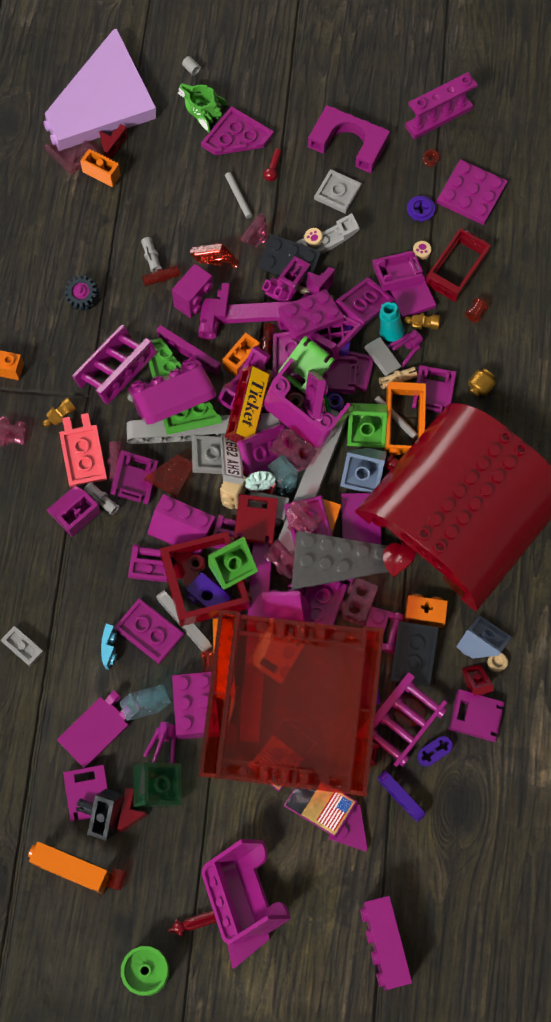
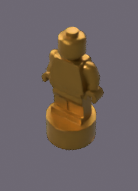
(421, 320)
(55, 416)

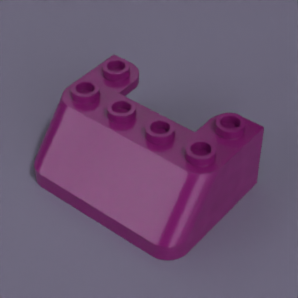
(172, 393)
(239, 895)

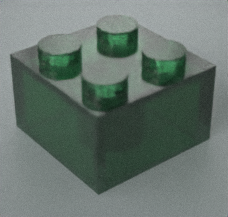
(157, 785)

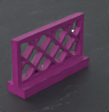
(325, 340)

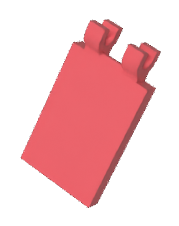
(82, 452)

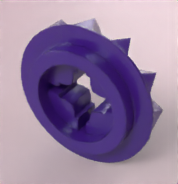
(427, 206)

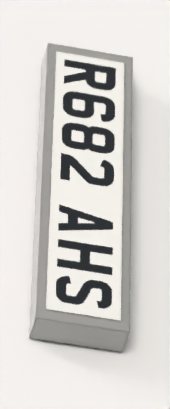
(231, 461)

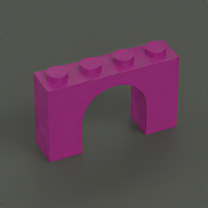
(335, 121)

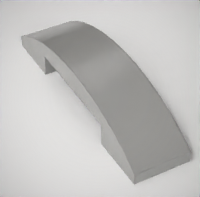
(337, 234)

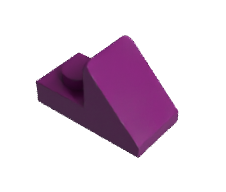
(319, 283)

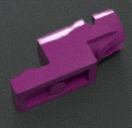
(214, 313)

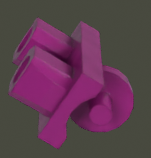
(278, 290)

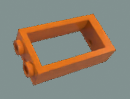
(403, 388)
(69, 867)

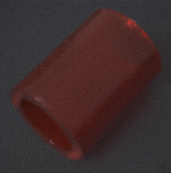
(116, 879)

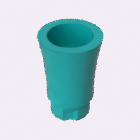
(390, 323)

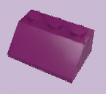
(178, 522)

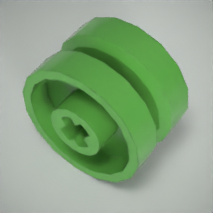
(158, 971)

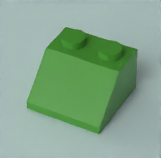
(367, 425)

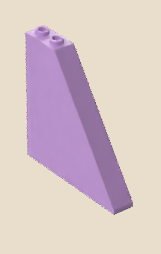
(100, 98)

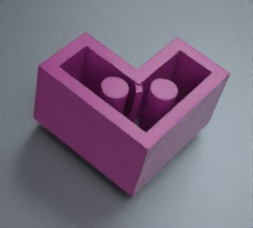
(190, 289)

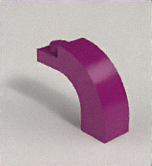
(256, 358)

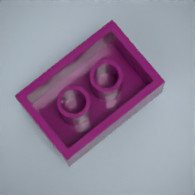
(190, 703)

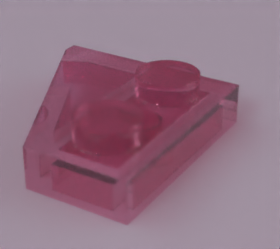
(256, 232)

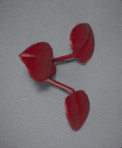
(396, 556)

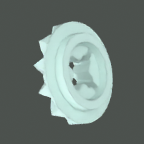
(260, 481)

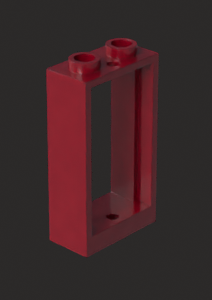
(444, 286)

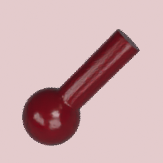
(270, 173)

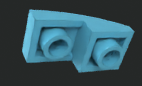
(108, 652)

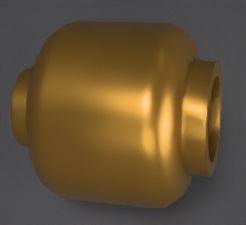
(481, 382)

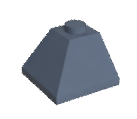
(363, 469)
(483, 639)

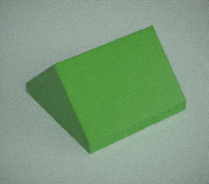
(232, 563)

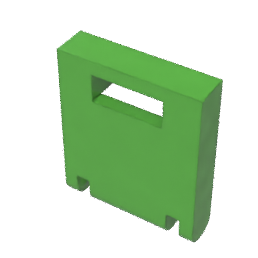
(310, 359)

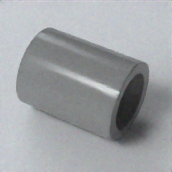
(191, 65)

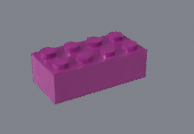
(386, 943)

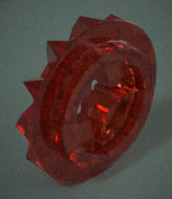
(418, 707)

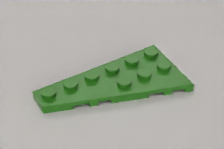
(192, 418)

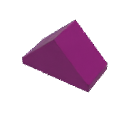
(294, 272)

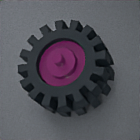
(82, 292)

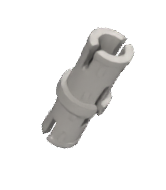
(151, 254)
(101, 498)

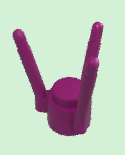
(410, 340)
(164, 734)

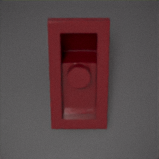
(112, 143)
(477, 680)
(128, 816)

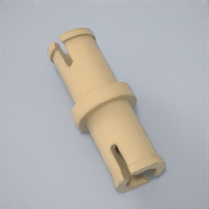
(398, 377)

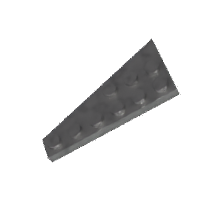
(333, 559)

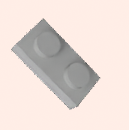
(22, 646)

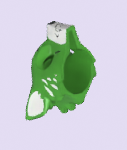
(202, 105)

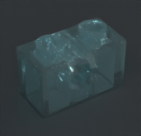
(284, 474)
(145, 702)

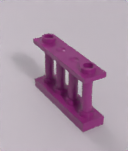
(440, 105)
(124, 373)
(396, 701)

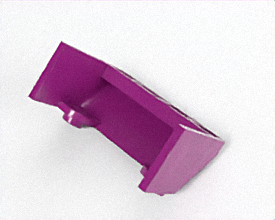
(314, 431)

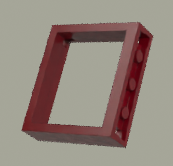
(206, 613)

